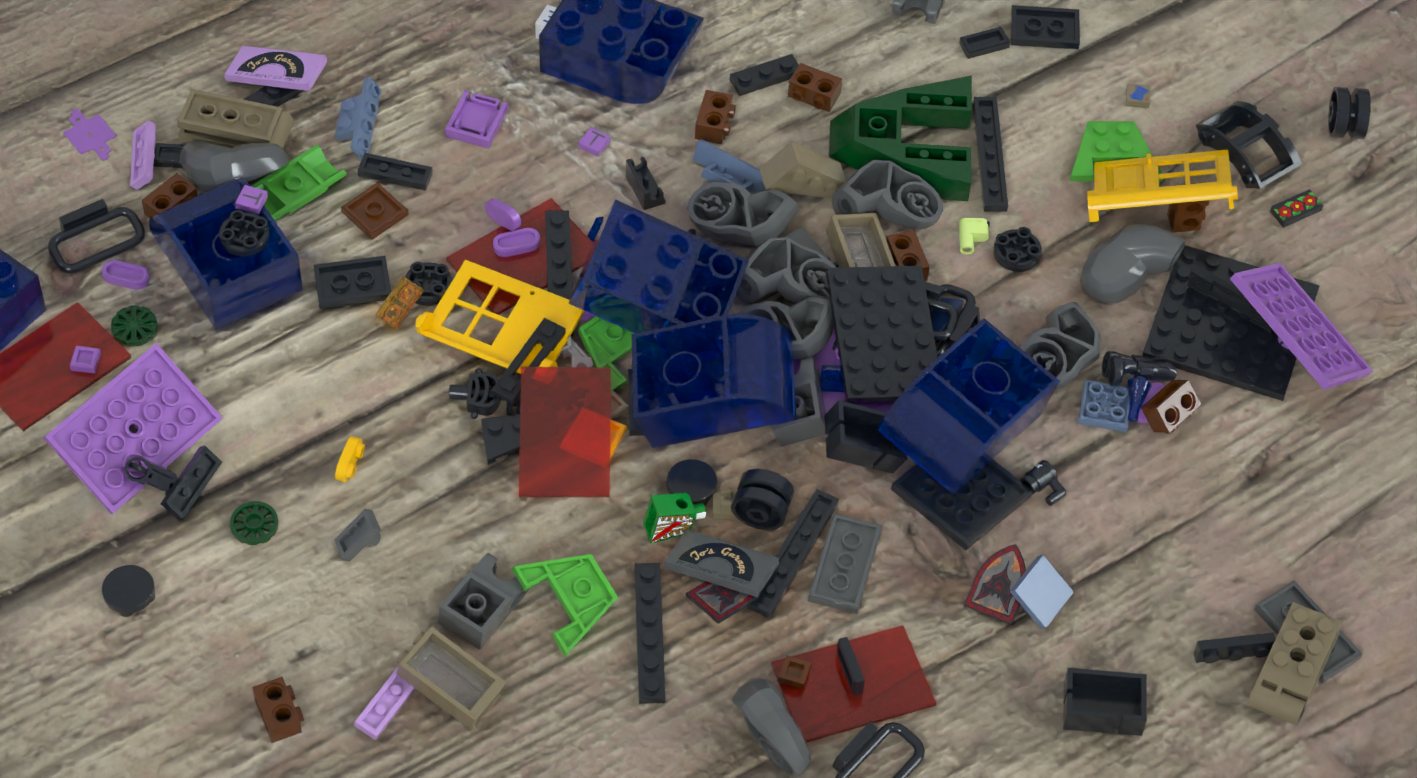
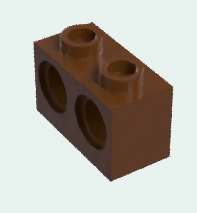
(814, 87)
(714, 117)
(167, 195)
(1186, 215)
(907, 251)
(1171, 406)
(274, 710)

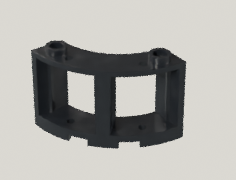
(1213, 134)

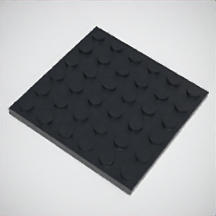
(1215, 339)

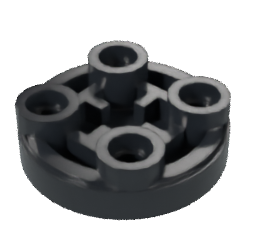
(244, 233)
(1017, 249)
(432, 278)
(693, 478)
(128, 589)

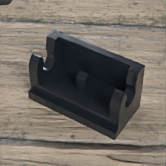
(644, 184)

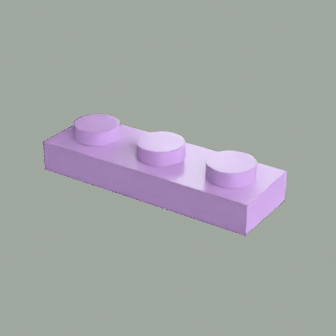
(143, 155)
(384, 706)

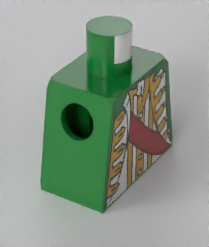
(670, 516)

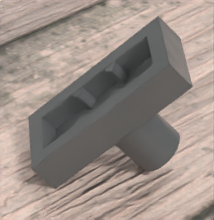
(360, 532)

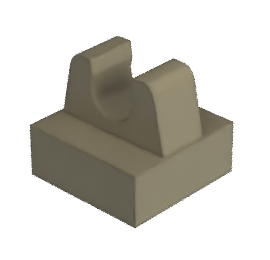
(722, 504)

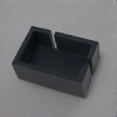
(857, 441)
(1105, 701)

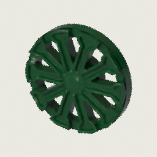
(134, 325)
(254, 523)

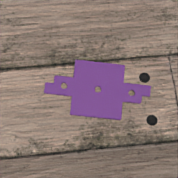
(79, 134)

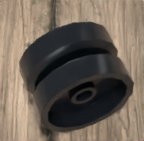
(1349, 112)
(762, 499)

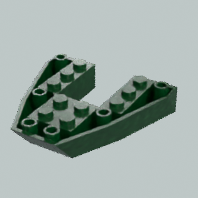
(874, 133)

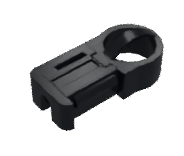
(154, 474)

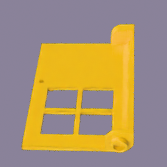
(1136, 182)
(517, 327)

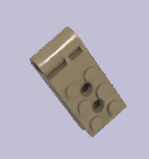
(232, 121)
(1288, 685)

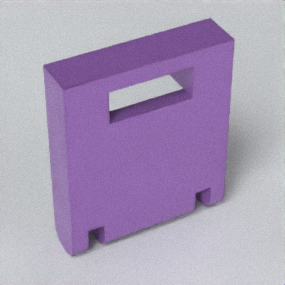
(478, 116)

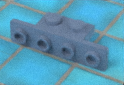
(358, 118)
(726, 168)

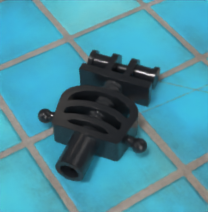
(473, 393)

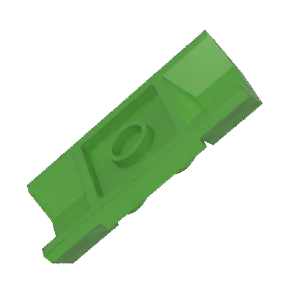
(298, 182)

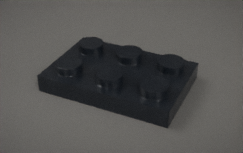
(1045, 27)
(352, 282)

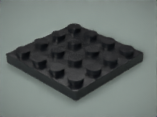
(969, 511)

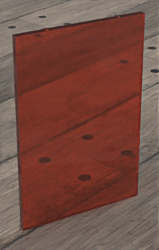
(525, 267)
(38, 371)
(565, 432)
(891, 685)

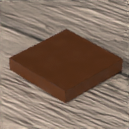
(374, 211)

